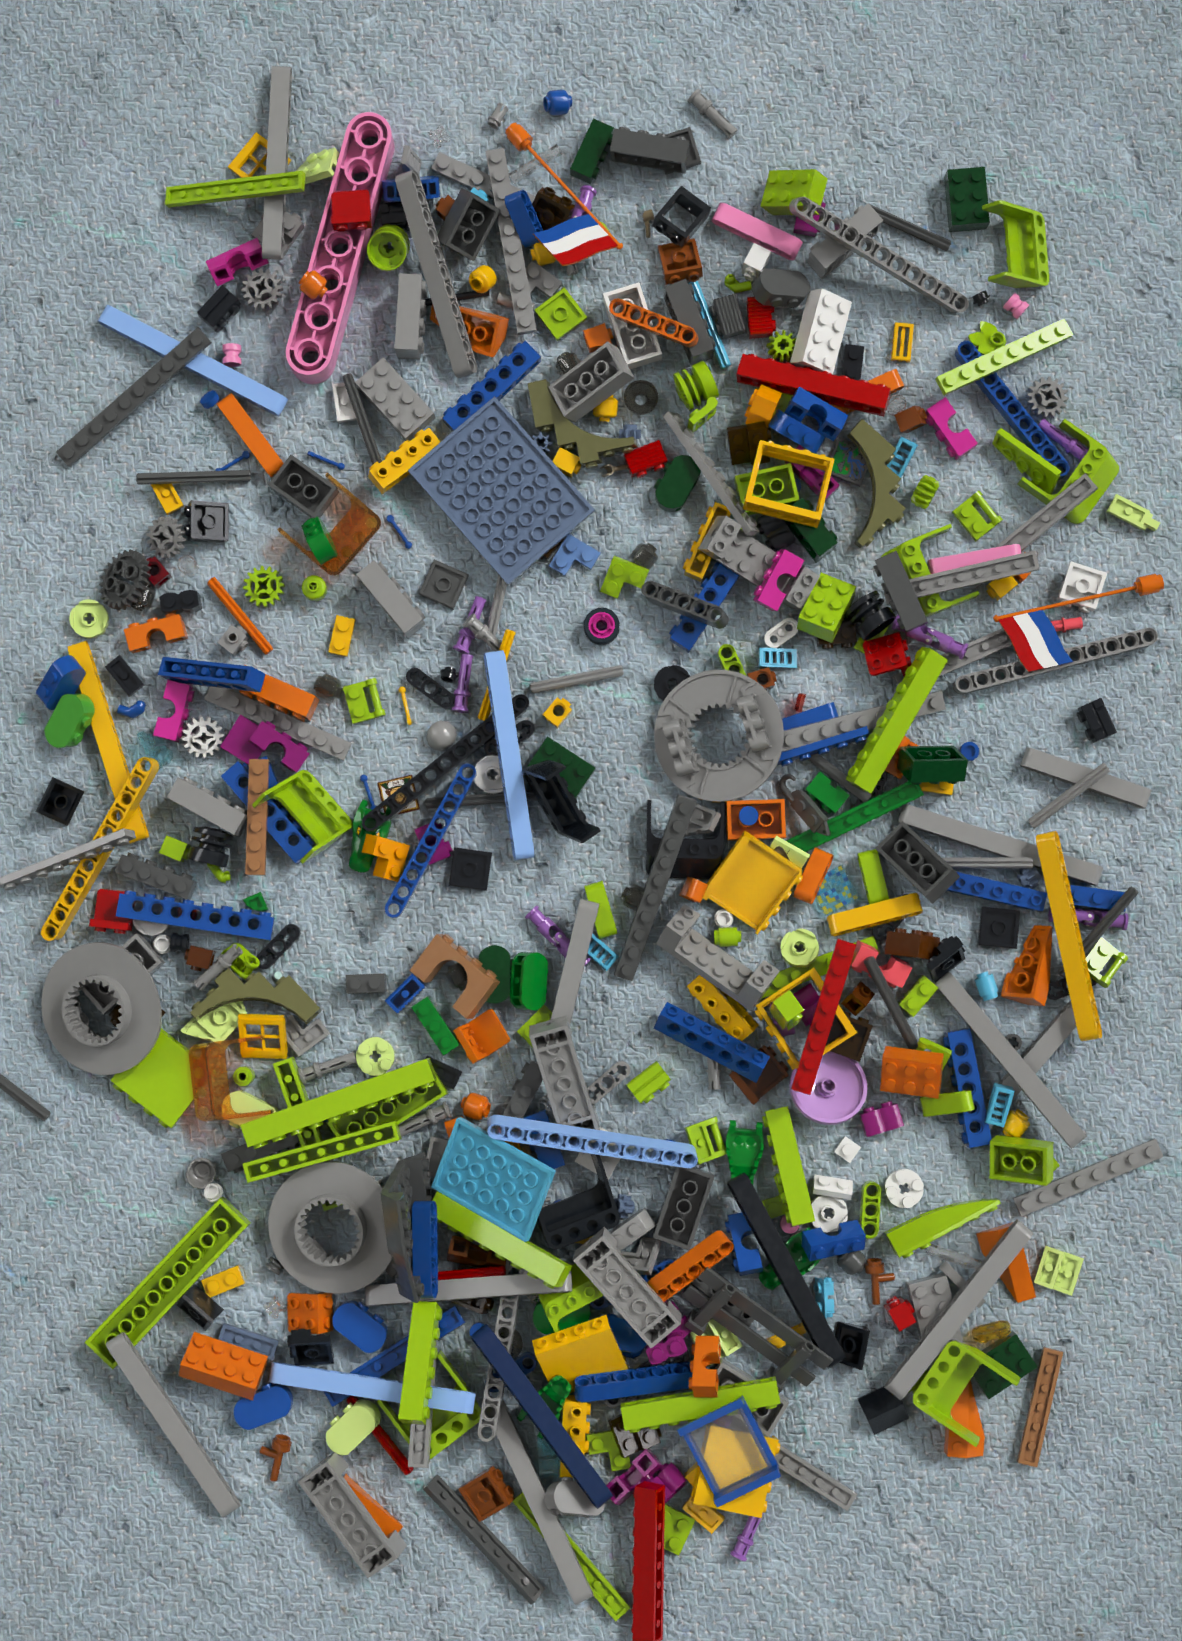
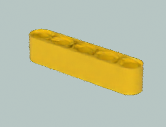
(874, 914)

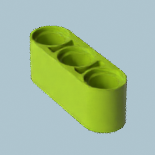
(734, 660)
(872, 876)
(604, 921)
(947, 1103)
(866, 1200)

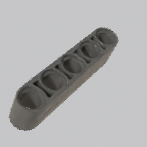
(690, 610)

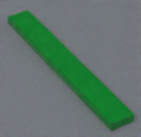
(859, 815)

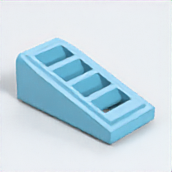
(910, 453)
(762, 664)
(610, 960)
(1005, 1106)

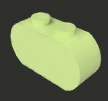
(245, 1102)
(353, 1426)

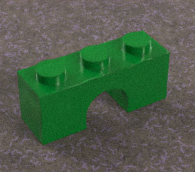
(435, 1025)

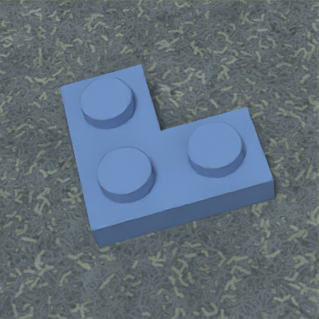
(573, 550)

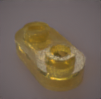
(991, 1331)

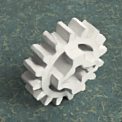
(194, 736)

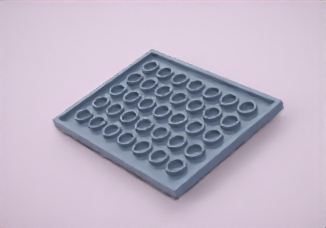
(501, 490)

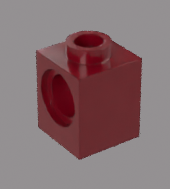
(163, 575)

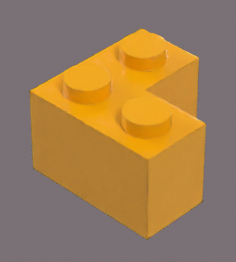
(763, 405)
(390, 856)

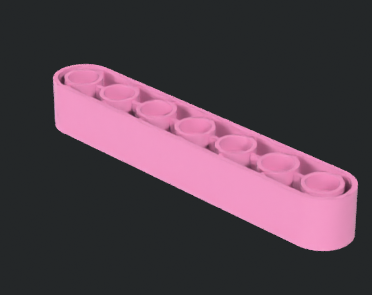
(344, 267)

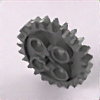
(118, 593)

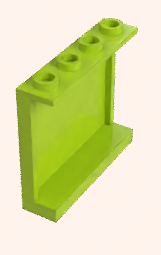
(160, 1081)

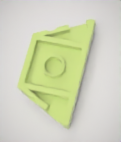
(319, 165)
(216, 1024)

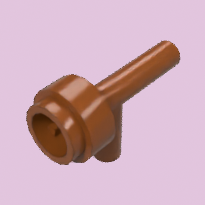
(875, 1267)
(280, 1445)

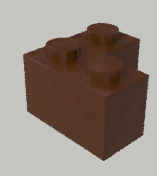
(913, 944)

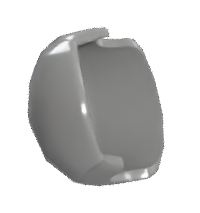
(441, 735)
(200, 1173)

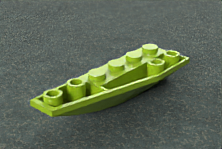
(934, 1224)

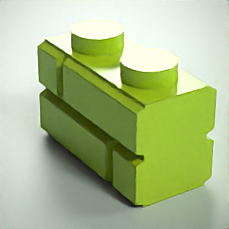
(917, 996)
(649, 1082)

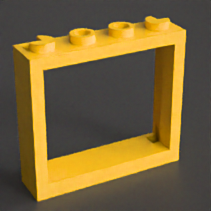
(781, 510)
(773, 1031)

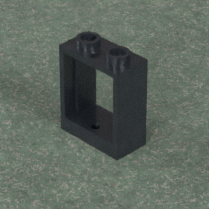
(692, 205)

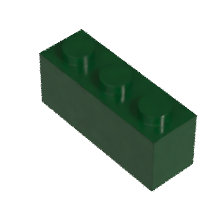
(592, 151)

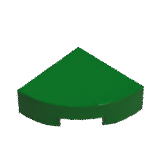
(256, 902)

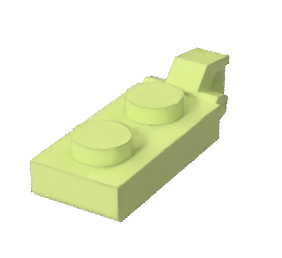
(1132, 513)

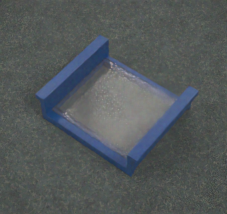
(731, 1451)

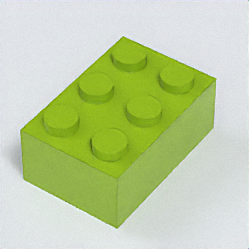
(786, 185)
(770, 484)
(826, 607)
(1021, 1160)

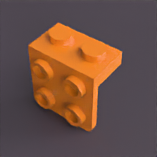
(482, 1036)
(310, 1312)

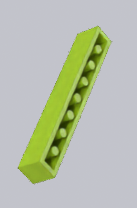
(896, 719)
(787, 1010)
(294, 1094)
(321, 1151)
(504, 1244)
(684, 1406)

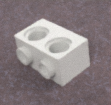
(755, 262)

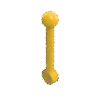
(402, 690)

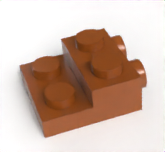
(680, 262)
(487, 1493)

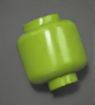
(314, 594)

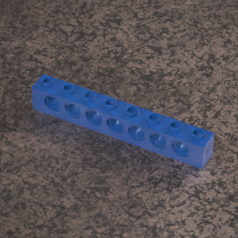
(126, 910)

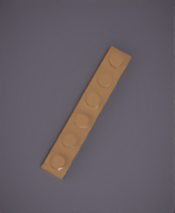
(257, 818)
(1040, 1407)

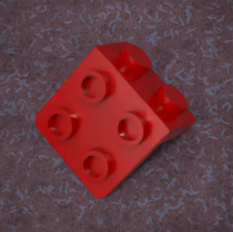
(351, 210)
(886, 654)
(106, 910)

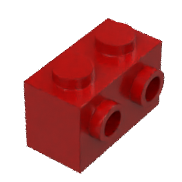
(900, 1312)

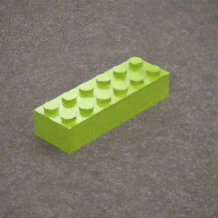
(397, 1109)

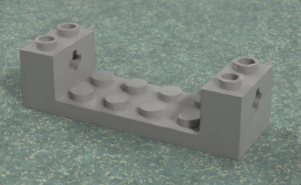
(751, 558)
(713, 962)
(563, 1074)
(626, 1288)
(349, 1516)

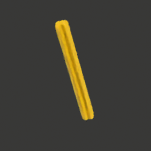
(506, 646)

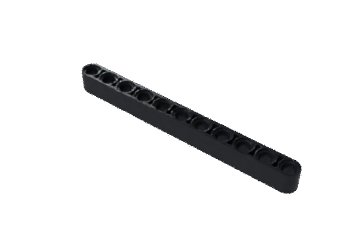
(438, 769)
(785, 1267)

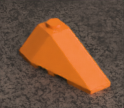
(484, 329)
(1031, 974)
(1017, 1275)
(967, 1414)
(380, 1515)

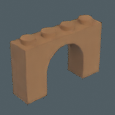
(479, 981)

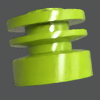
(378, 250)
(695, 385)

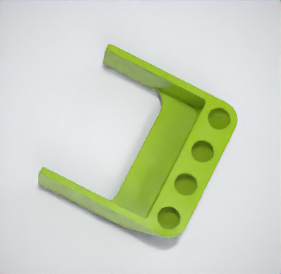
(1024, 246)
(1097, 464)
(915, 566)
(311, 808)
(561, 1304)
(948, 1380)
(446, 1425)

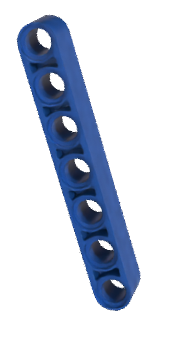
(632, 1382)

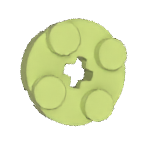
(81, 611)
(803, 958)
(366, 1049)

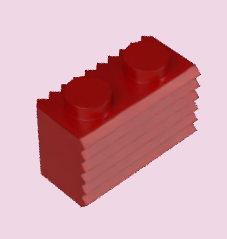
(759, 319)
(646, 459)

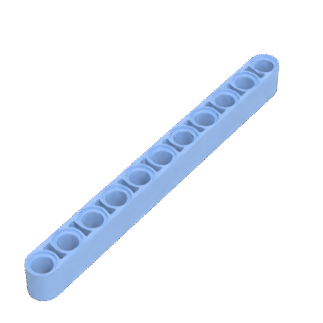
(200, 365)
(508, 755)
(585, 1135)
(365, 1386)

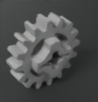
(255, 285)
(1040, 395)
(171, 543)

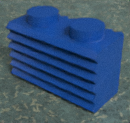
(405, 993)

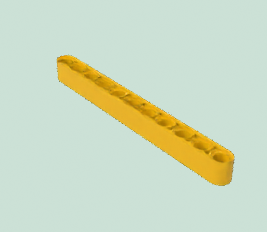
(106, 734)
(82, 870)
(1068, 936)

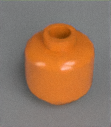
(313, 284)
(476, 1106)

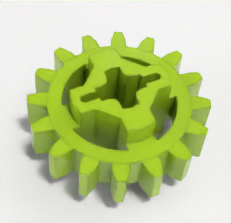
(268, 581)

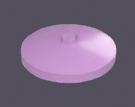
(836, 1093)

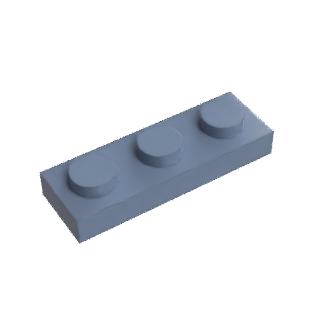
(249, 1340)

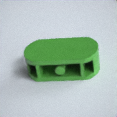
(69, 720)

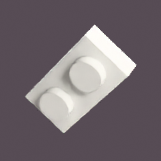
(343, 404)
(832, 1187)

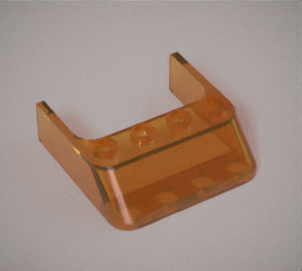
(348, 535)
(211, 1081)

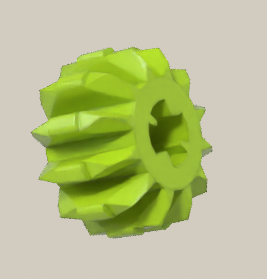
(774, 346)
(925, 492)

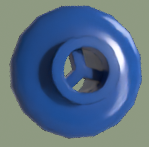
(557, 102)

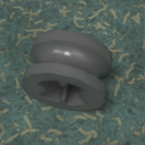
(1017, 1039)
(274, 1265)

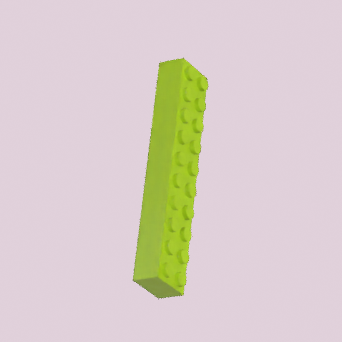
(333, 1104)
(171, 1278)

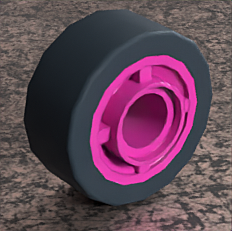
(601, 615)

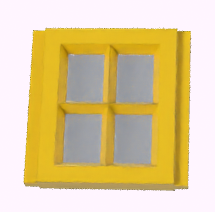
(252, 158)
(263, 1024)

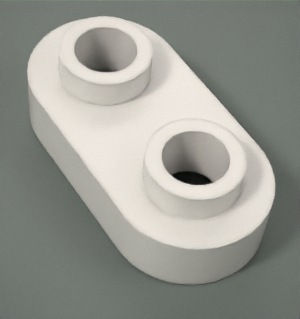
(780, 633)

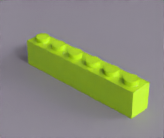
(789, 1166)
(419, 1363)

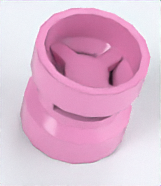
(1016, 306)
(231, 354)

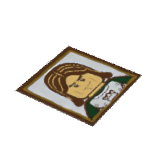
(388, 787)

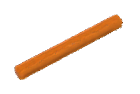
(240, 616)

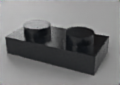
(852, 361)
(124, 675)
(448, 1075)

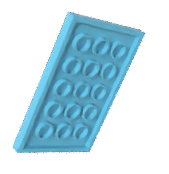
(493, 1179)

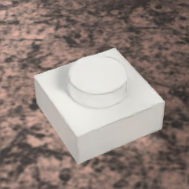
(847, 1149)

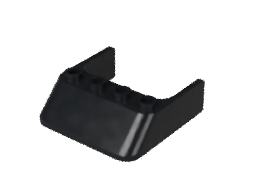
(558, 802)
(696, 856)
(580, 1214)

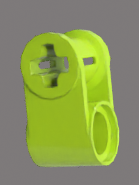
(243, 962)

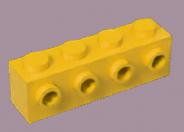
(396, 464)
(699, 561)
(724, 1009)
(576, 1426)

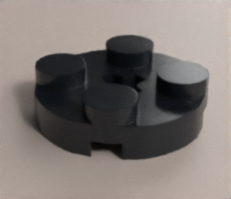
(667, 674)

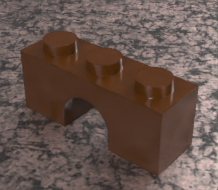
(467, 1253)

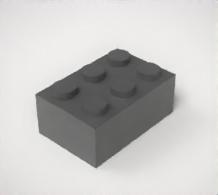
(467, 224)
(303, 487)

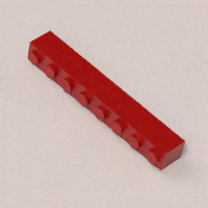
(833, 389)
(823, 1017)
(648, 1561)

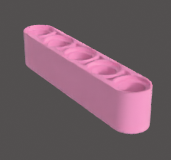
(757, 231)
(965, 559)

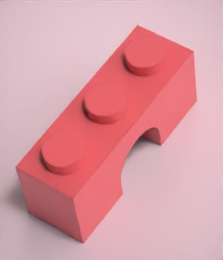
(895, 970)

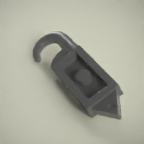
(805, 807)

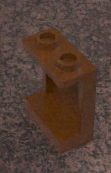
(771, 1075)

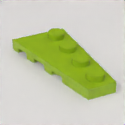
(1037, 468)

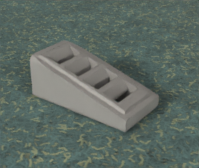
(410, 160)

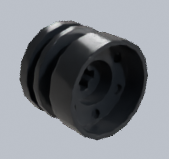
(871, 617)
(210, 846)

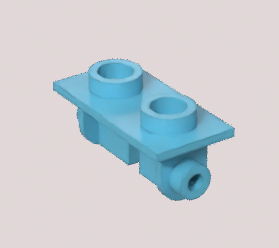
(822, 1289)

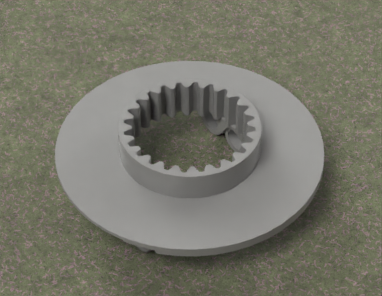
(762, 728)
(69, 1025)
(305, 1257)

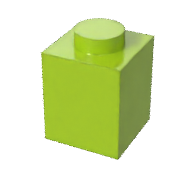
(174, 849)

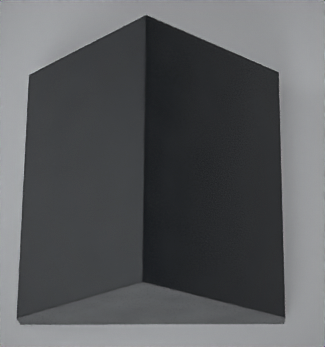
(59, 801)
(199, 1307)
(853, 1342)
(882, 1409)

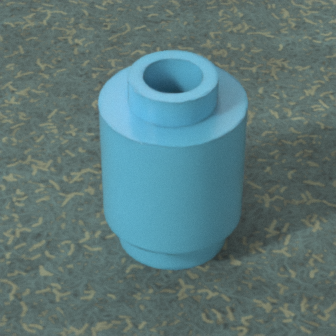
(986, 986)

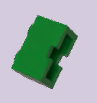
(826, 794)

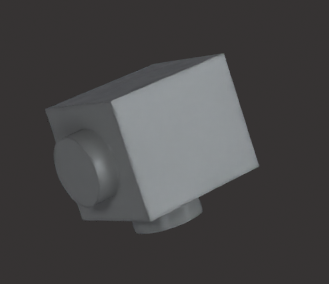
(234, 640)

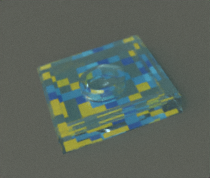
(836, 891)

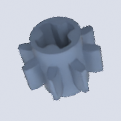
(630, 430)
(541, 439)
(1029, 877)
(624, 1205)

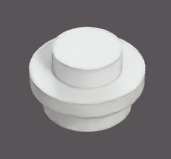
(723, 918)
(162, 944)
(213, 1192)

